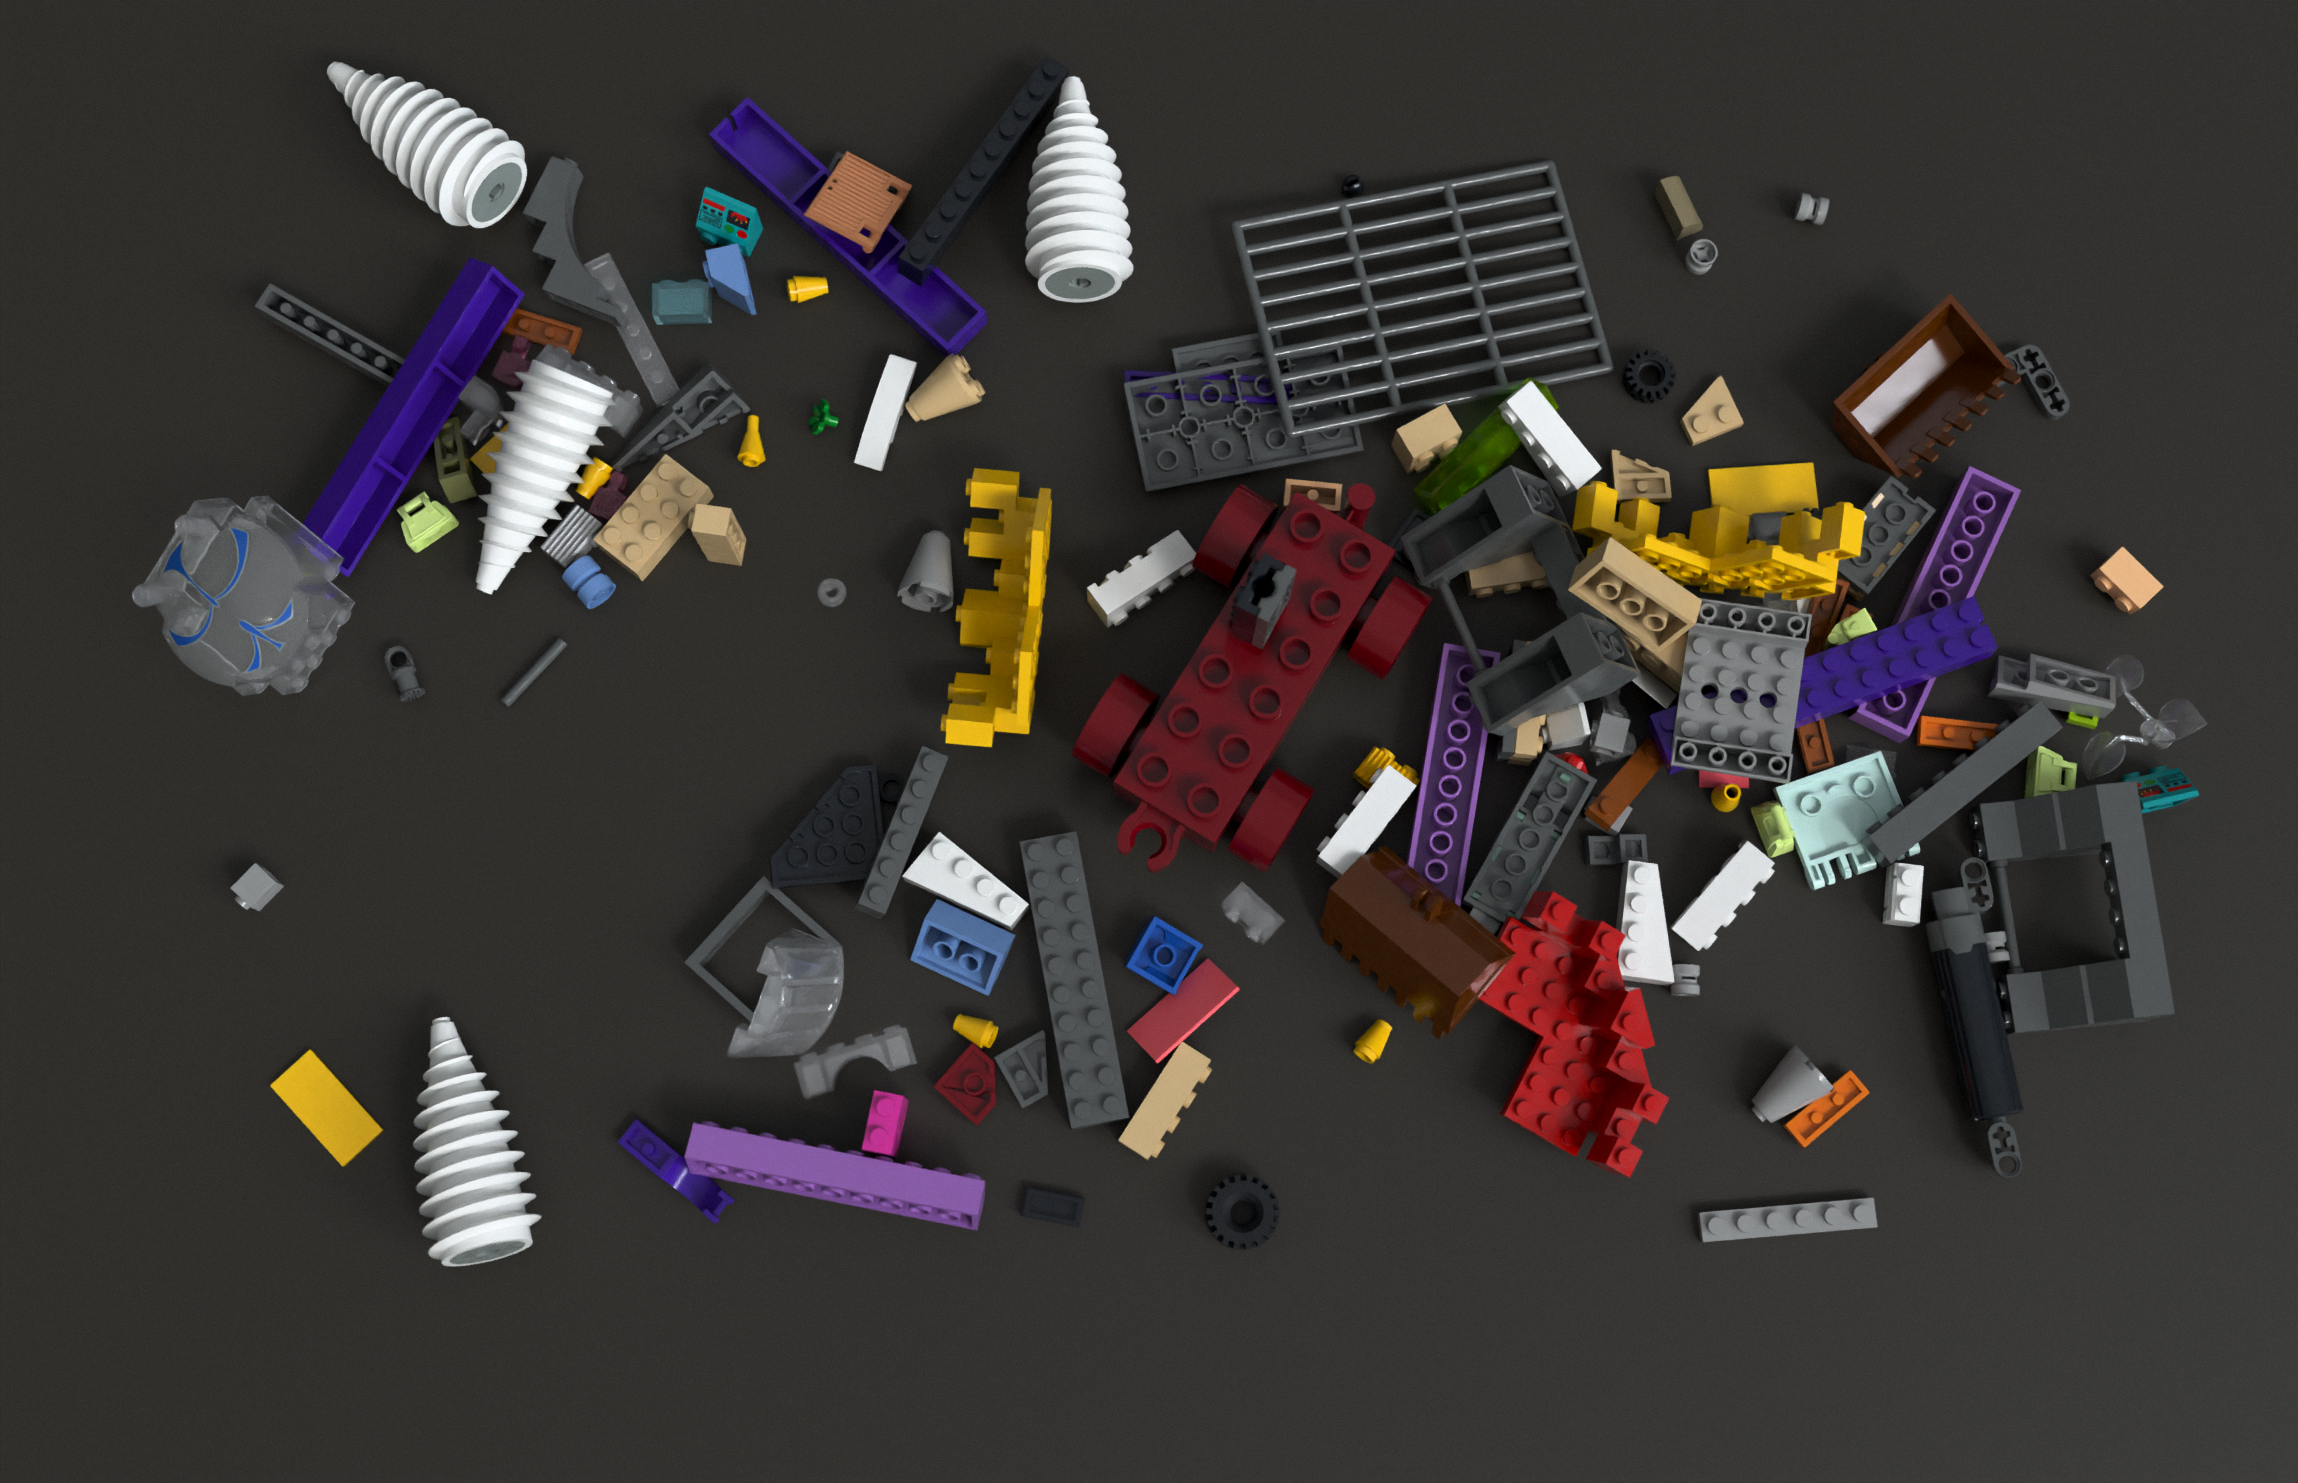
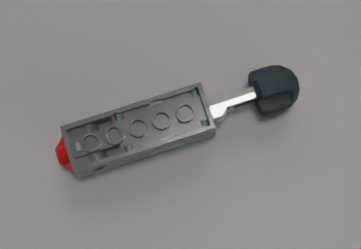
(1528, 840)

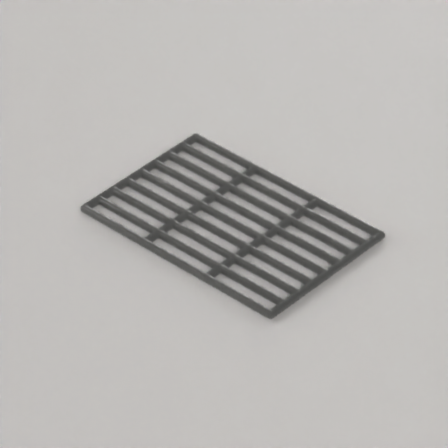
(1371, 307)

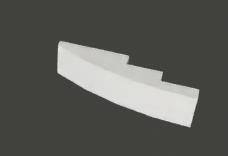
(885, 412)

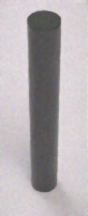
(537, 668)

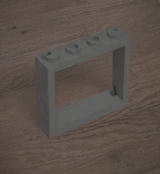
(732, 923)

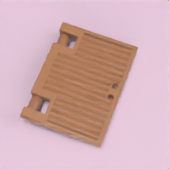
(858, 200)

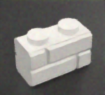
(1903, 894)

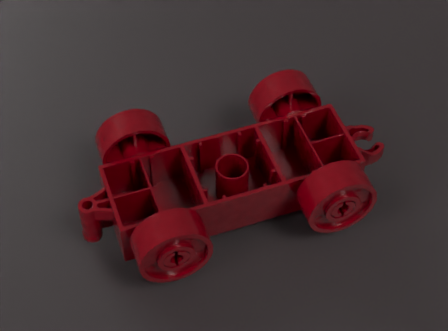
(1236, 702)

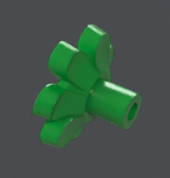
(822, 418)

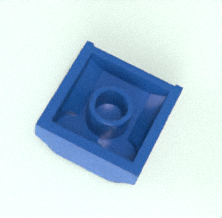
(1162, 954)

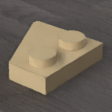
(1711, 414)
(1638, 480)

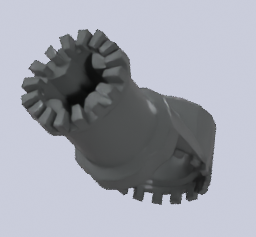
(404, 675)

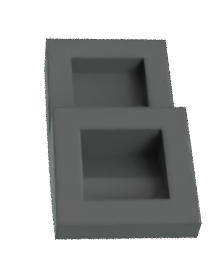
(1615, 849)

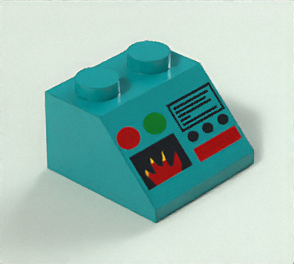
(728, 221)
(2162, 788)

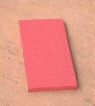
(1183, 1013)

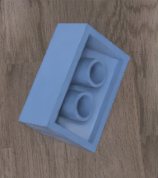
(962, 947)

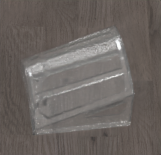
(796, 999)

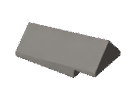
(2055, 684)

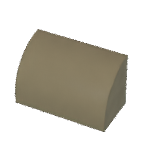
(1677, 207)

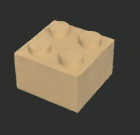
(1426, 439)

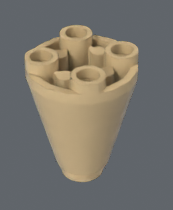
(945, 390)

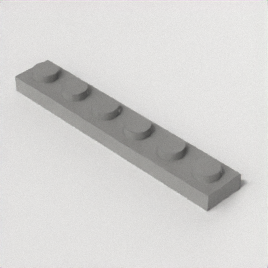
(1787, 1220)

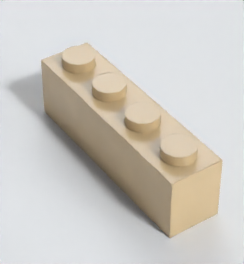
(718, 534)
(1506, 575)
(1165, 1100)

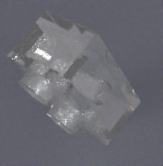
(1252, 913)

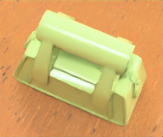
(426, 524)
(1850, 628)
(2045, 773)
(1774, 828)

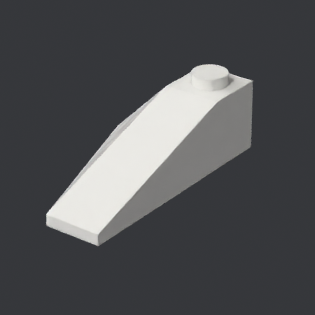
(1565, 727)

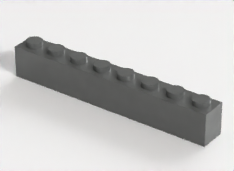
(1961, 784)

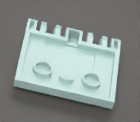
(1834, 811)

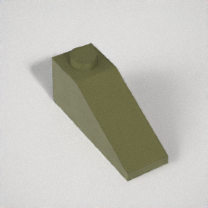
(454, 462)

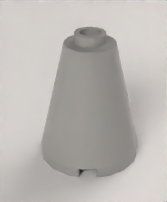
(929, 575)
(1790, 1087)

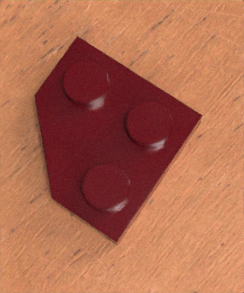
(970, 1084)

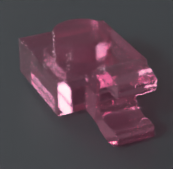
(513, 362)
(609, 500)

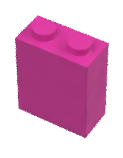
(885, 1124)

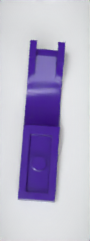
(674, 1170)

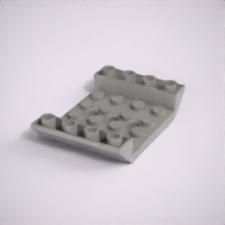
(1748, 652)

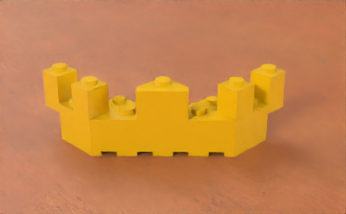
(1718, 549)
(1001, 620)

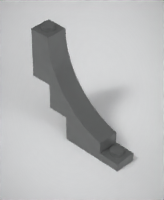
(552, 210)

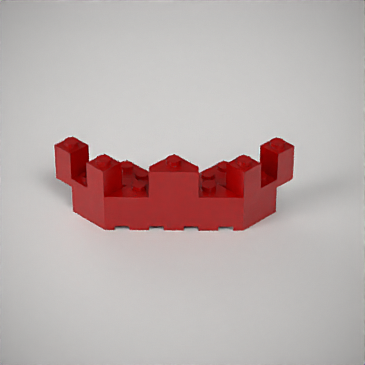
(1590, 1031)

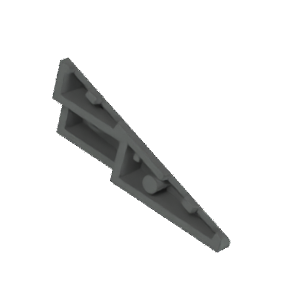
(699, 405)

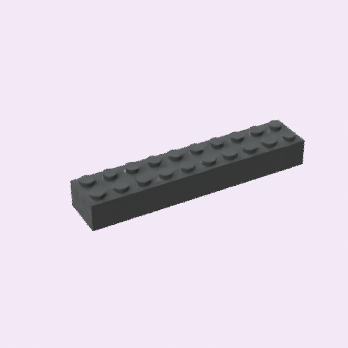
(1074, 981)

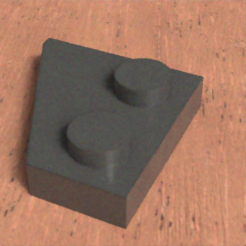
(1026, 1069)

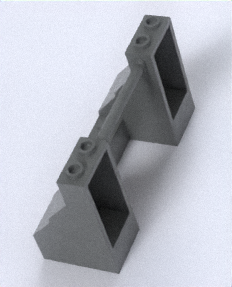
(1562, 667)
(2075, 823)

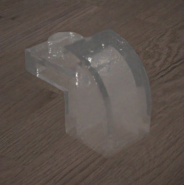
(486, 405)

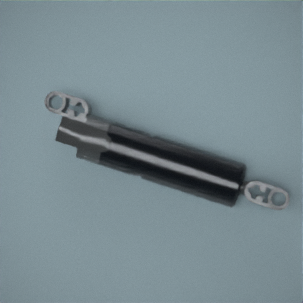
(1974, 1011)

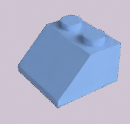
(729, 276)

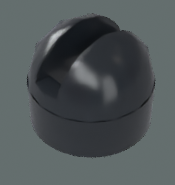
(1356, 189)

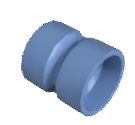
(591, 584)

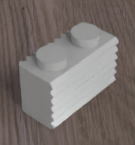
(572, 537)

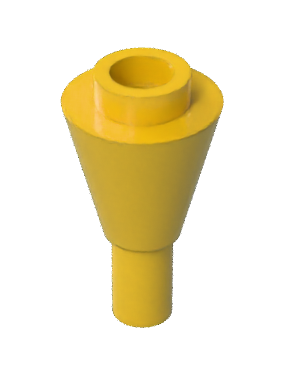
(751, 450)

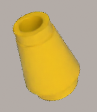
(805, 288)
(594, 476)
(1722, 801)
(977, 1030)
(1372, 1042)

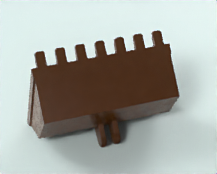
(1921, 391)
(1412, 939)

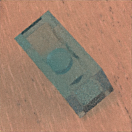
(681, 302)

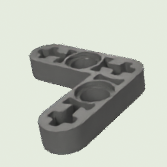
(2023, 369)

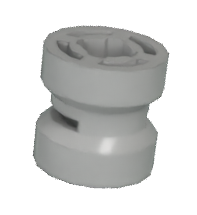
(1811, 209)
(1704, 251)
(1996, 947)
(1685, 980)

